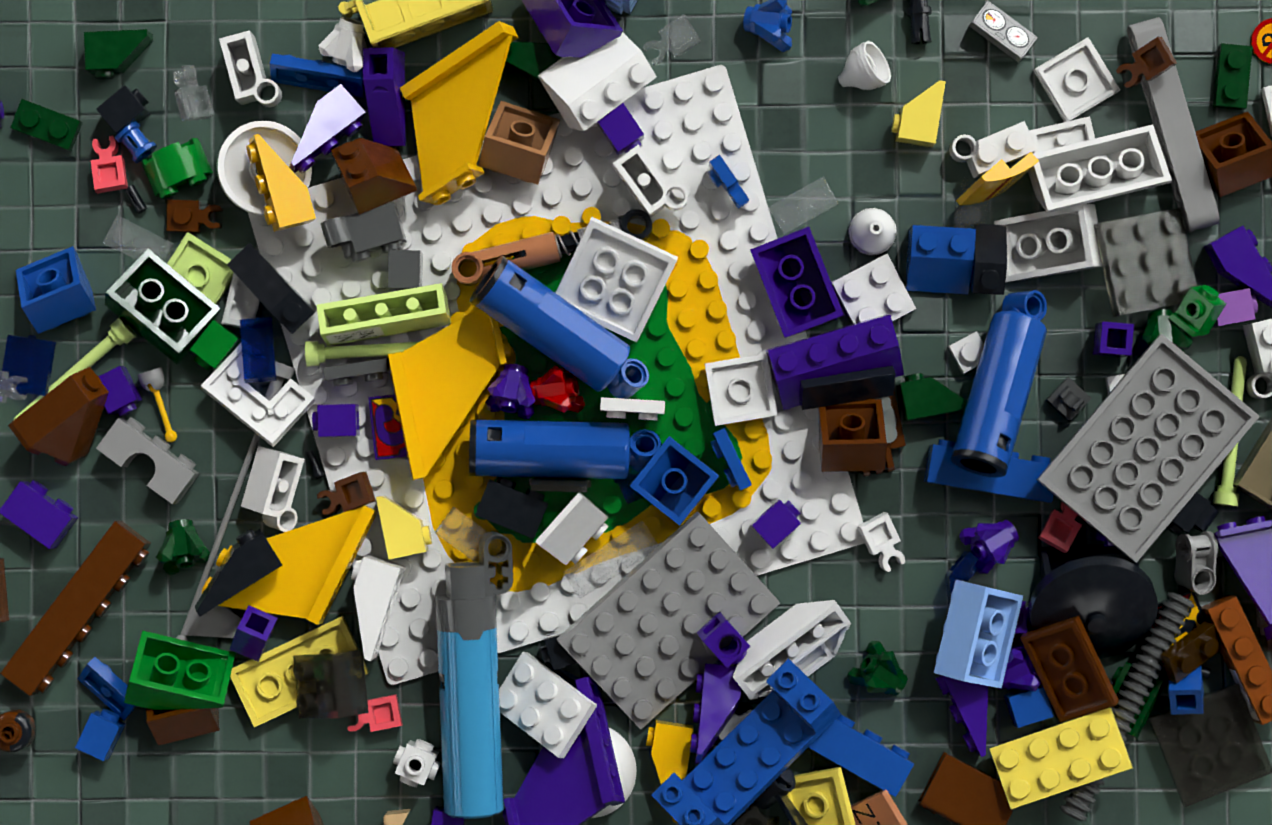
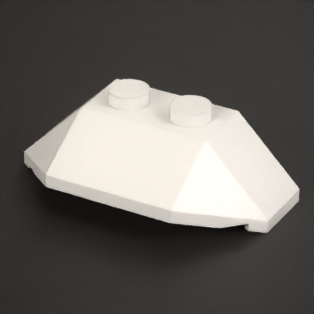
(804, 634)

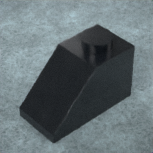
(989, 259)

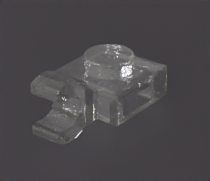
(190, 97)

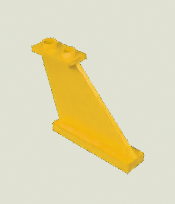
(453, 111)
(441, 382)
(312, 567)

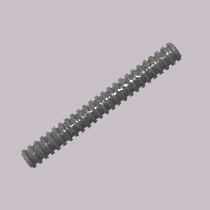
(1135, 690)

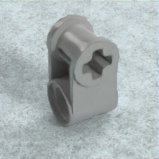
(1195, 562)

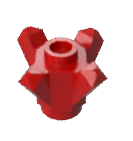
(558, 390)

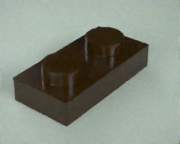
(1191, 651)

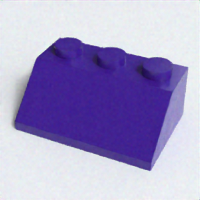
(574, 26)
(797, 282)

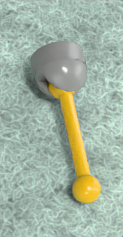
(153, 382)

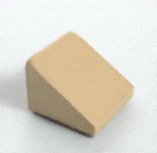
(396, 817)

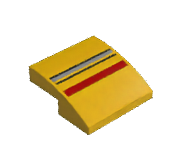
(997, 180)

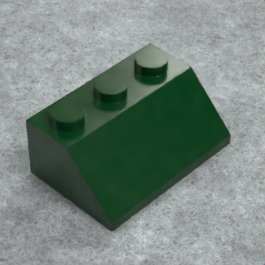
(161, 305)

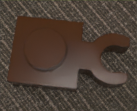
(1150, 61)
(187, 216)
(349, 493)

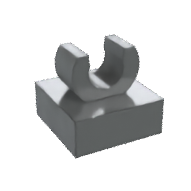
(1068, 399)

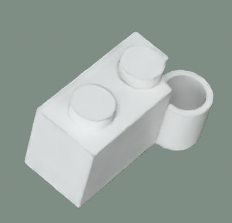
(247, 70)
(1007, 145)
(646, 182)
(1260, 348)
(273, 487)

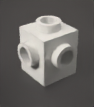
(425, 754)

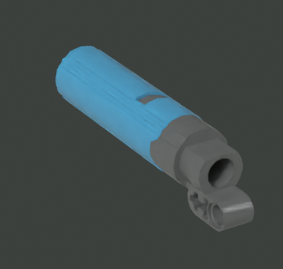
(469, 682)

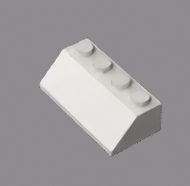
(1099, 169)

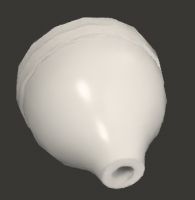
(865, 68)
(872, 231)

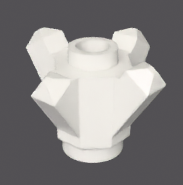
(345, 44)

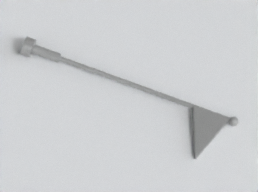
(222, 620)

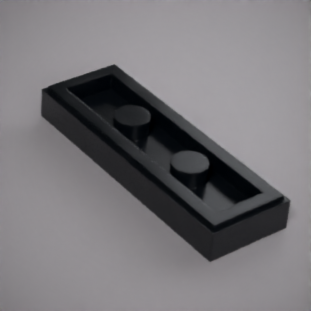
(847, 387)

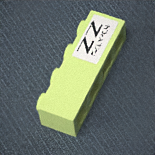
(383, 314)

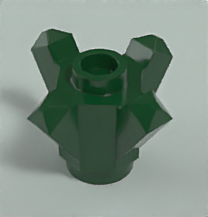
(1159, 323)
(181, 547)
(879, 671)

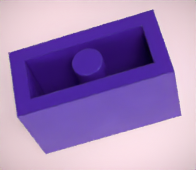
(38, 513)

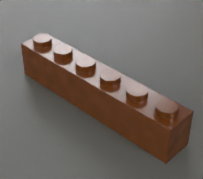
(76, 608)

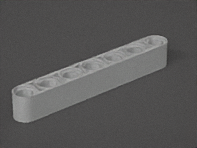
(1176, 135)

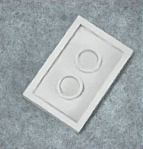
(544, 705)

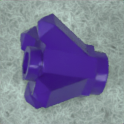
(512, 392)
(990, 543)
(1020, 670)

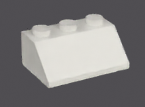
(596, 83)

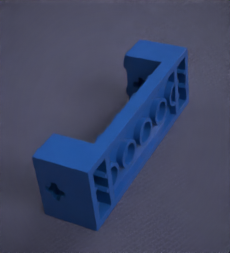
(751, 753)

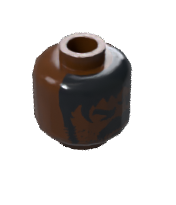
(23, 727)

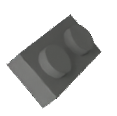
(343, 374)

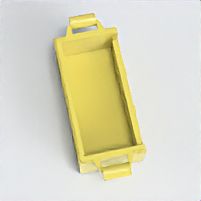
(404, 21)

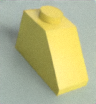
(920, 117)
(402, 530)

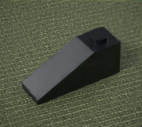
(271, 288)
(243, 565)

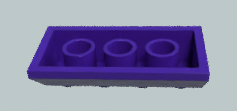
(835, 352)

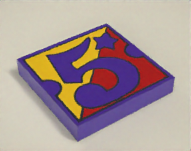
(386, 428)

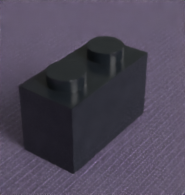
(512, 508)

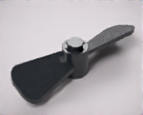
(780, 787)

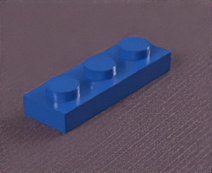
(315, 74)

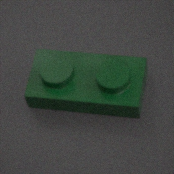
(1232, 76)
(46, 125)

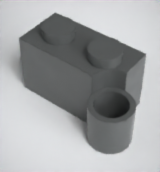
(365, 232)

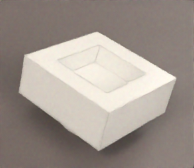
(967, 352)

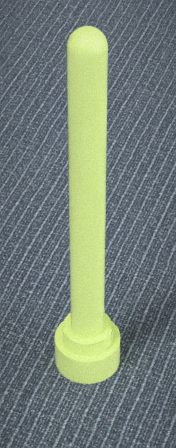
(118, 334)
(318, 353)
(1226, 492)

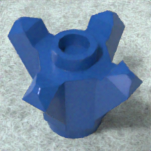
(771, 22)

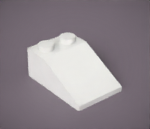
(1051, 243)
(572, 529)
(375, 594)

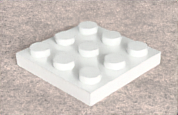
(615, 278)

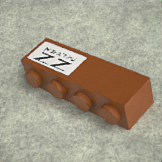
(1242, 655)

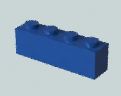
(1018, 481)
(864, 755)

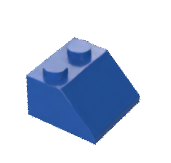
(940, 259)
(55, 290)
(674, 481)

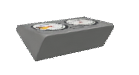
(1003, 31)

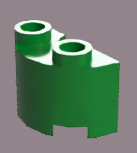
(175, 166)

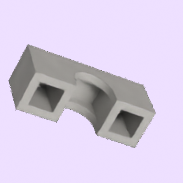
(172, 473)

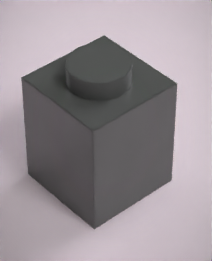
(404, 269)

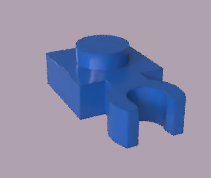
(722, 175)

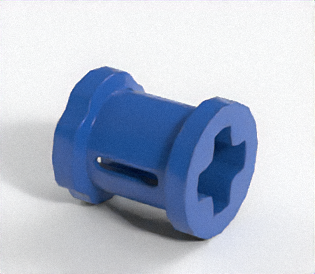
(135, 142)

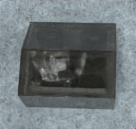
(330, 684)

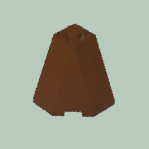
(64, 418)

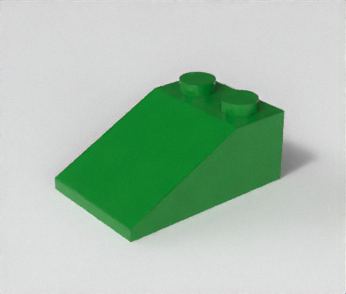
(178, 674)

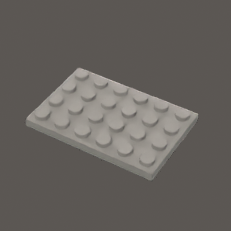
(1148, 448)
(644, 630)

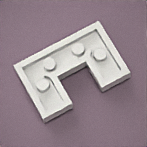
(264, 417)

